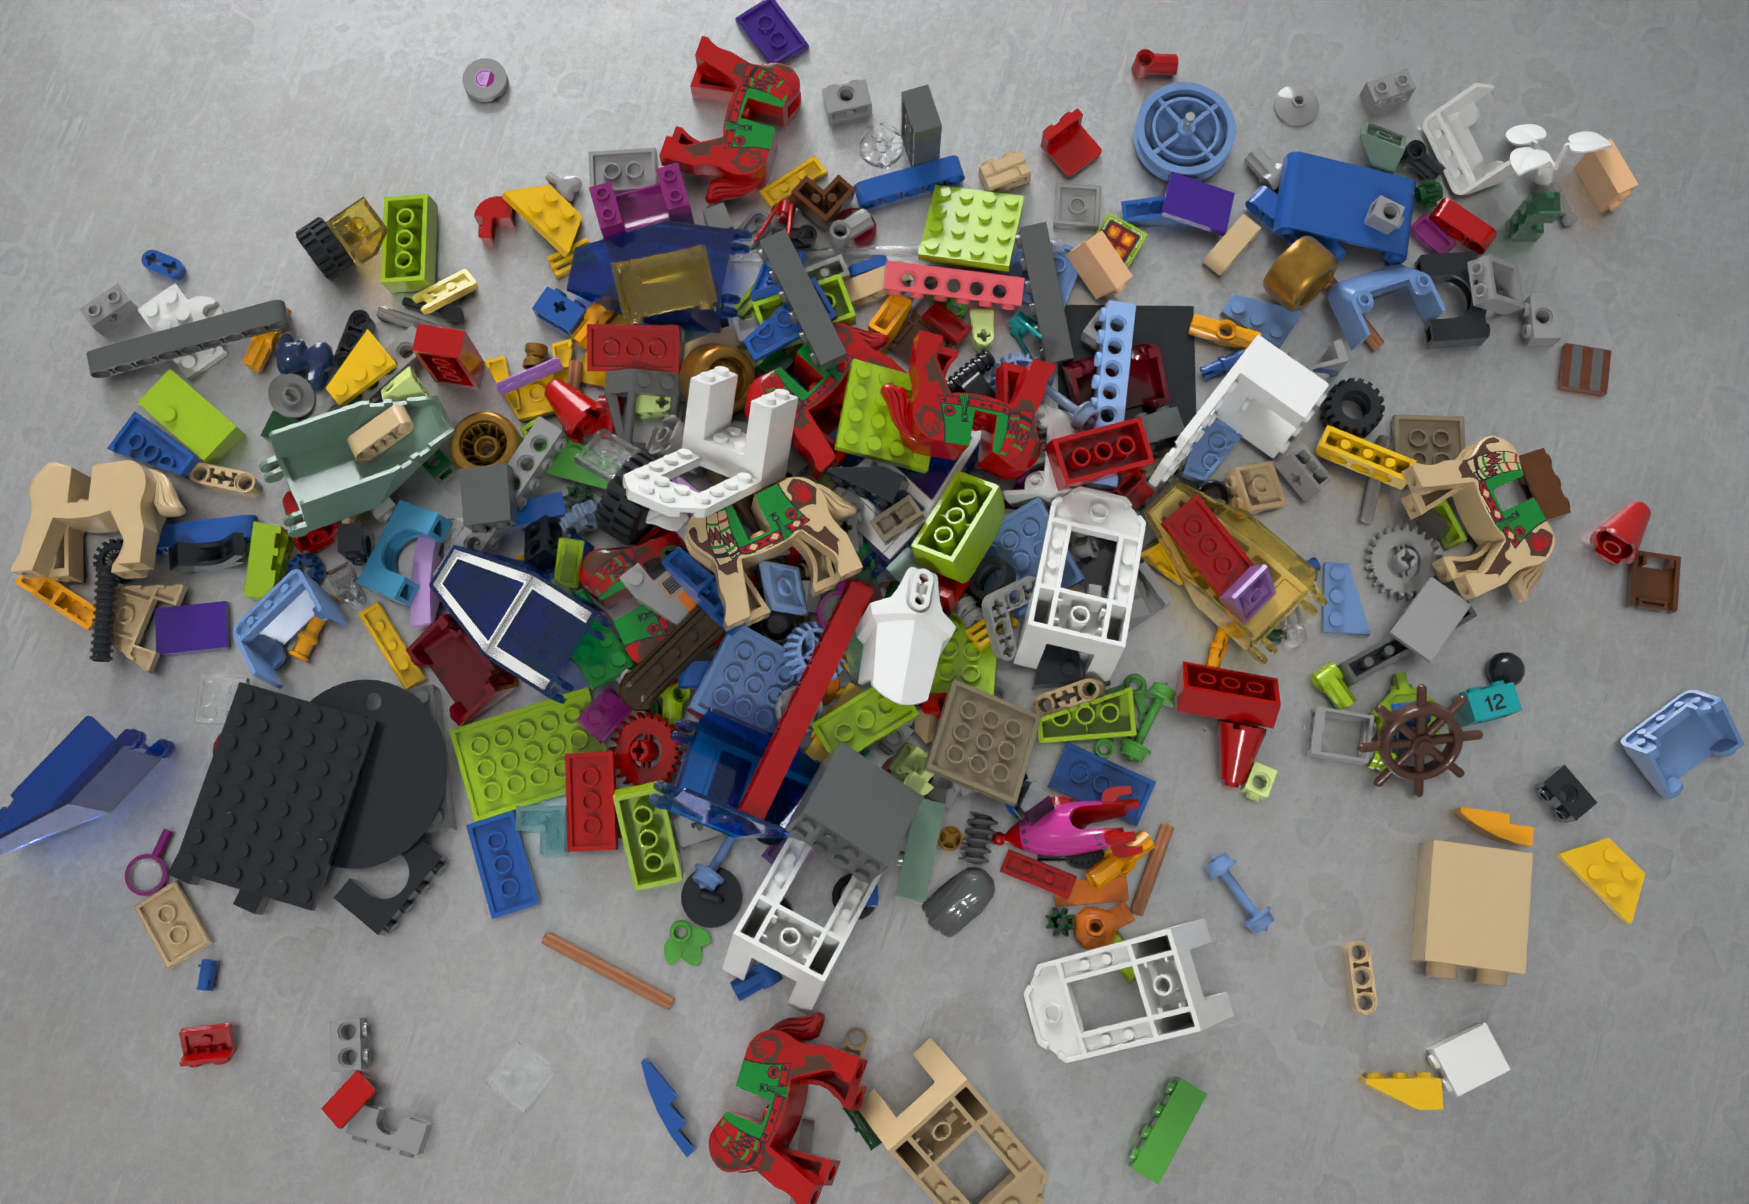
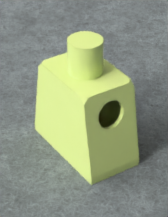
(404, 386)

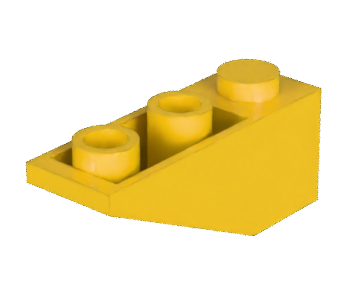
(1415, 1092)

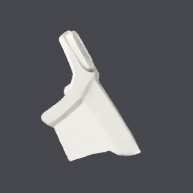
(904, 639)

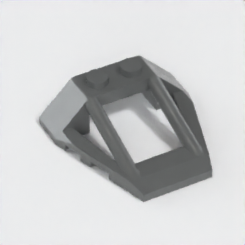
(643, 382)

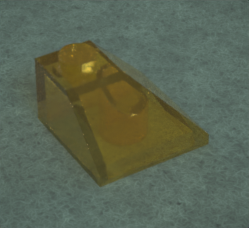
(359, 231)

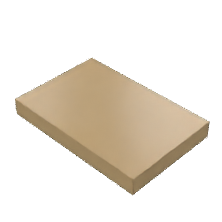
(173, 924)

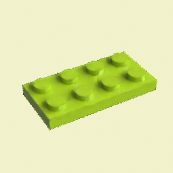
(863, 721)

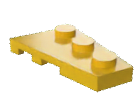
(360, 370)

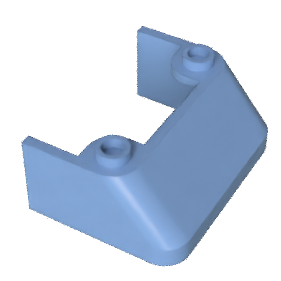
(1354, 297)
(277, 619)

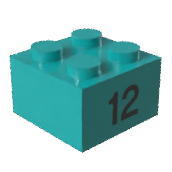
(1488, 703)

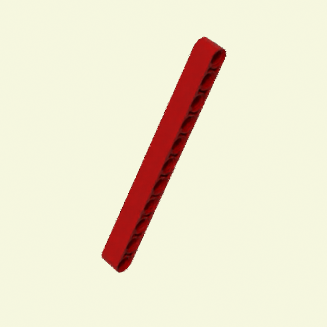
(805, 699)

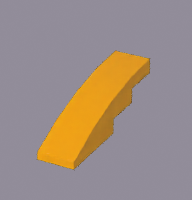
(61, 599)

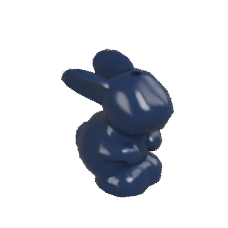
(296, 356)

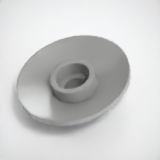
(1292, 113)
(295, 387)

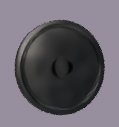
(714, 907)

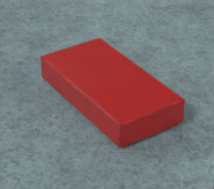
(946, 323)

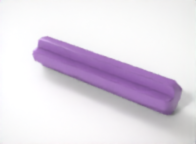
(529, 376)

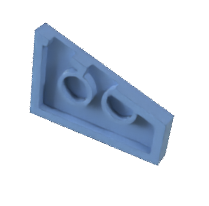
(1264, 317)
(1210, 451)
(1344, 609)

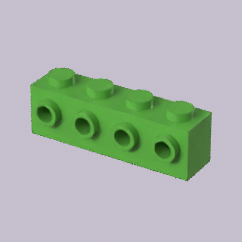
(1167, 1129)

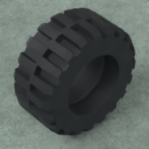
(616, 513)

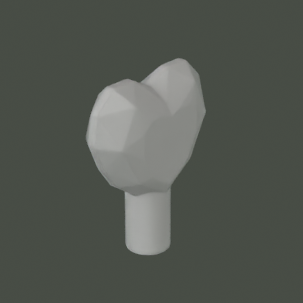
(565, 186)

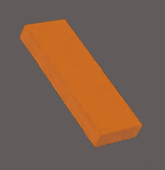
(1084, 893)

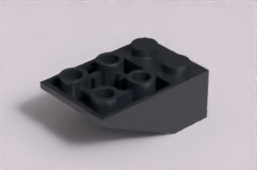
(872, 481)

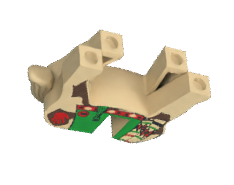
(788, 515)
(1508, 541)

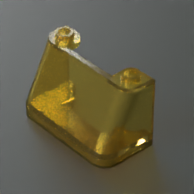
(664, 283)

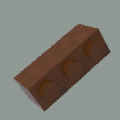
(1543, 485)

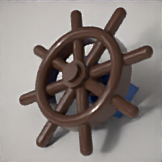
(1412, 737)

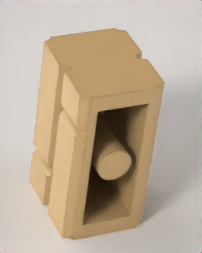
(1005, 172)

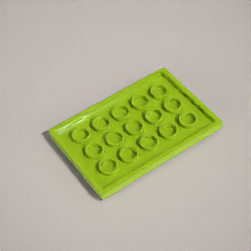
(521, 754)

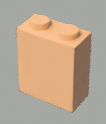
(1606, 177)
(1099, 266)

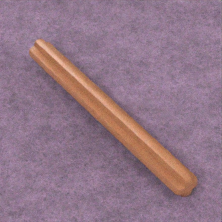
(608, 970)

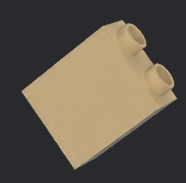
(1471, 911)

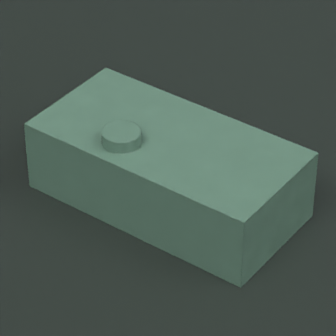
(920, 852)

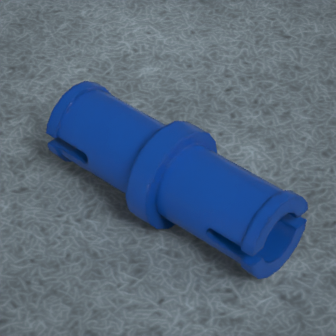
(1221, 365)

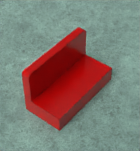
(349, 1099)

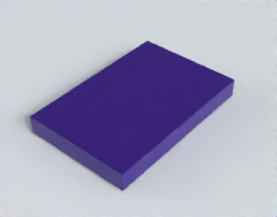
(772, 32)
(1197, 204)
(192, 628)

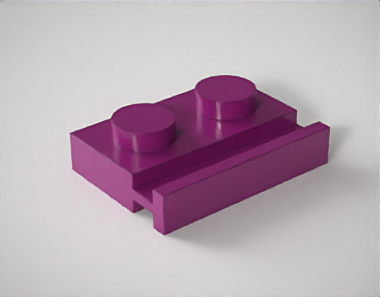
(604, 714)

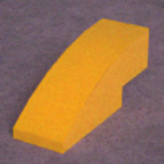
(890, 318)
(1496, 826)

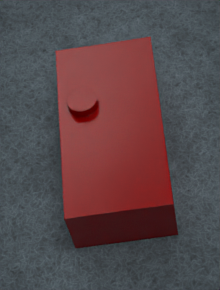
(448, 356)
(1099, 453)
(1228, 695)

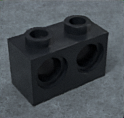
(542, 543)

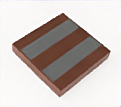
(1584, 369)

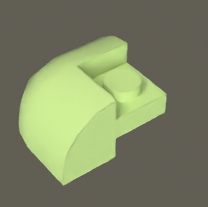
(909, 767)

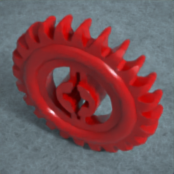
(630, 750)

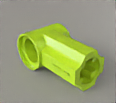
(1329, 680)
(674, 705)

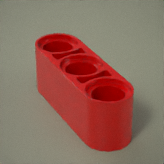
(1463, 226)

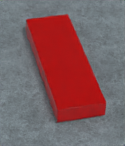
(1038, 874)

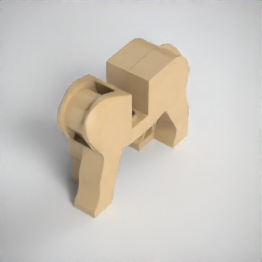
(113, 499)

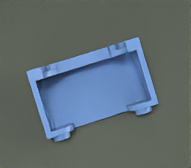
(1680, 739)

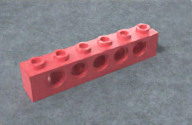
(1011, 285)

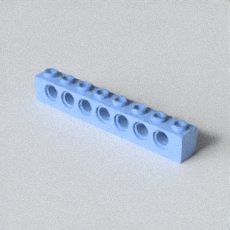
(1122, 315)

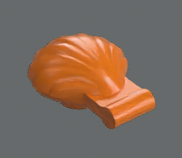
(1099, 926)

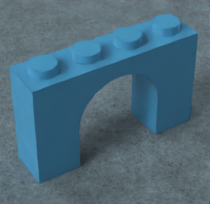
(404, 525)

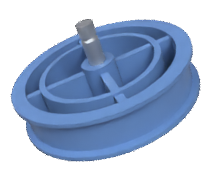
(1184, 131)

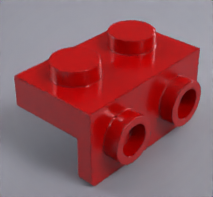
(207, 1044)

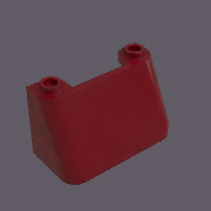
(1145, 381)
(461, 669)

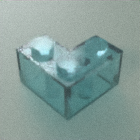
(550, 823)

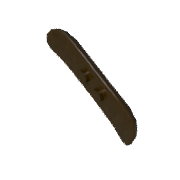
(669, 659)

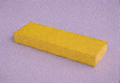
(782, 187)

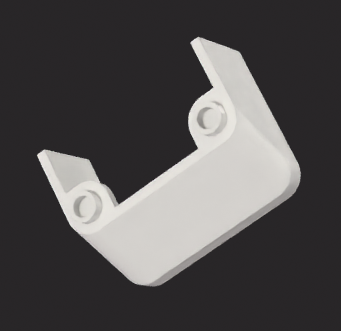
(1455, 146)
(1043, 482)

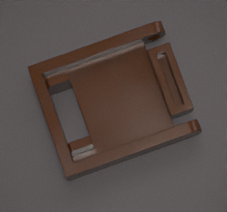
(907, 333)
(1653, 587)

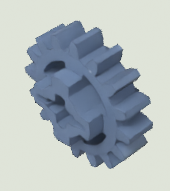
(580, 518)

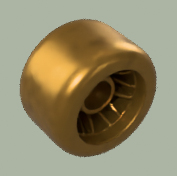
(1300, 273)
(712, 355)
(481, 433)

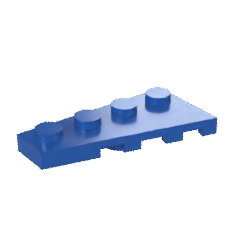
(779, 330)
(149, 444)

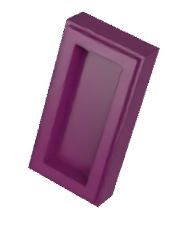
(1431, 236)

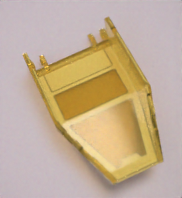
(1290, 573)

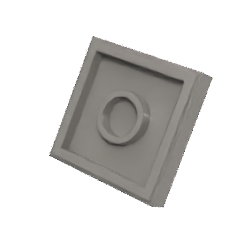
(1077, 206)

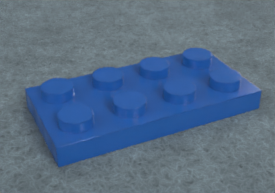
(1089, 775)
(503, 865)

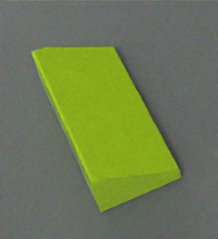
(1457, 534)

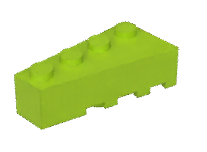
(1097, 719)

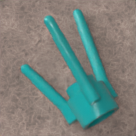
(1022, 325)

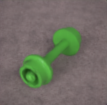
(1161, 695)

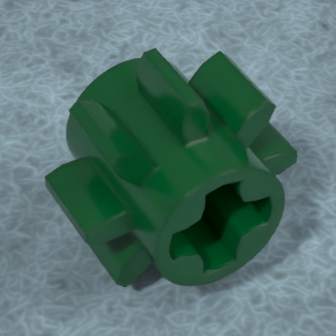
(1428, 193)
(573, 494)
(1068, 924)

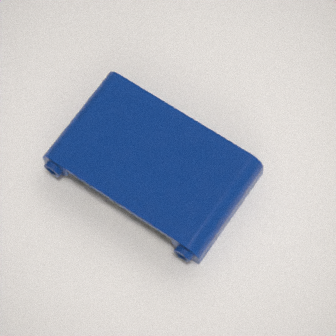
(1333, 201)

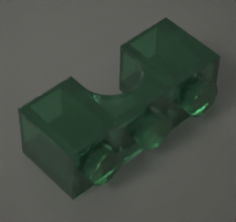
(1528, 219)

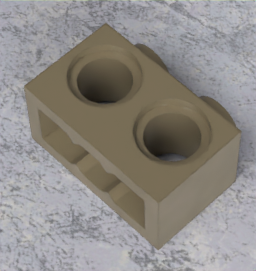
(897, 519)

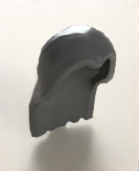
(959, 900)

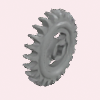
(1420, 550)

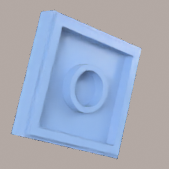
(782, 587)

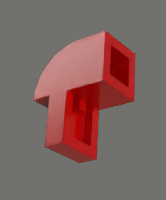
(493, 213)

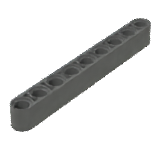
(187, 339)

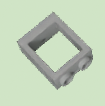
(1497, 285)
(1316, 728)

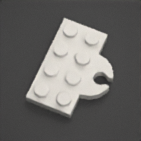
(174, 309)

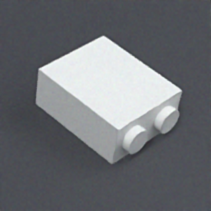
(1467, 1059)

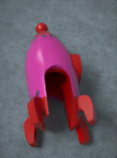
(1064, 831)

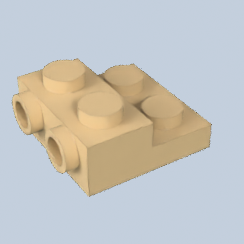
(1255, 487)

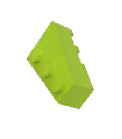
(268, 559)

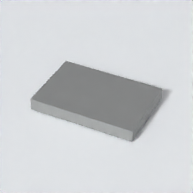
(624, 168)
(1430, 619)

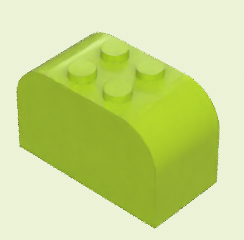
(960, 528)

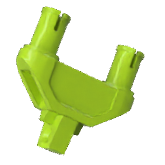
(1399, 693)

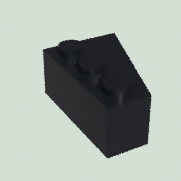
(1057, 668)

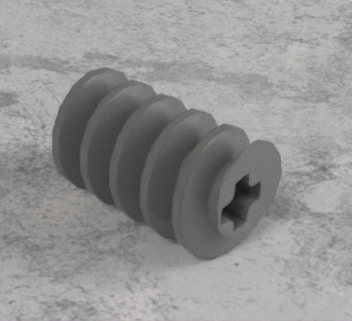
(978, 838)

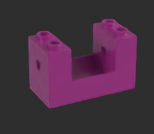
(644, 205)

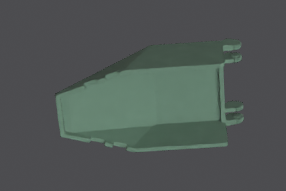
(328, 478)

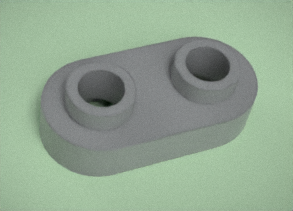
(749, 225)

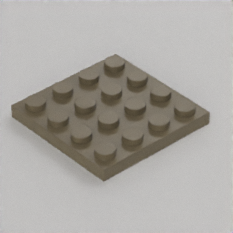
(982, 742)

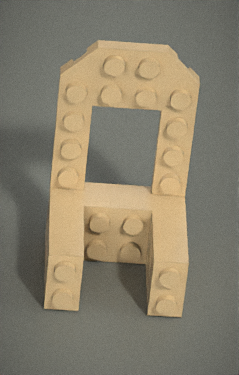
(940, 1123)

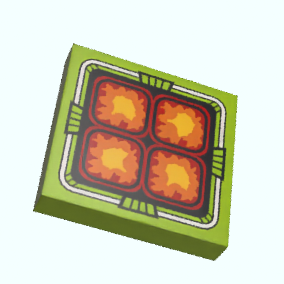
(1123, 237)

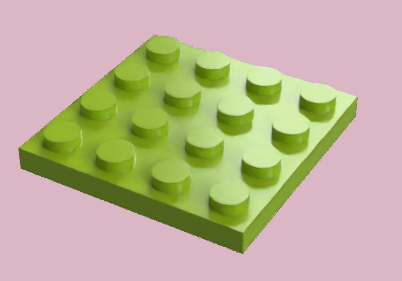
(971, 228)
(865, 419)
(965, 662)

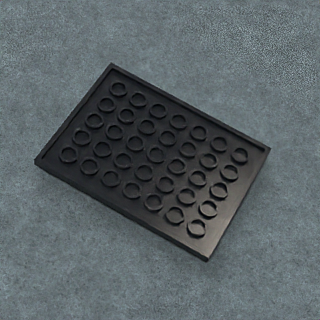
(276, 796)

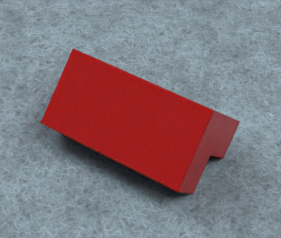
(1134, 489)

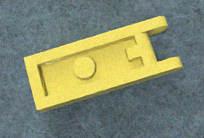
(446, 291)

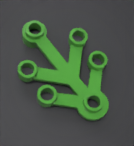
(1140, 702)

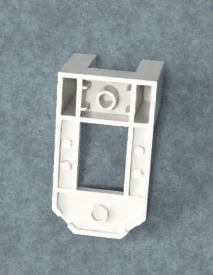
(1259, 398)
(710, 442)
(1077, 618)
(789, 940)
(1165, 983)

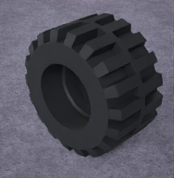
(324, 248)
(1362, 395)

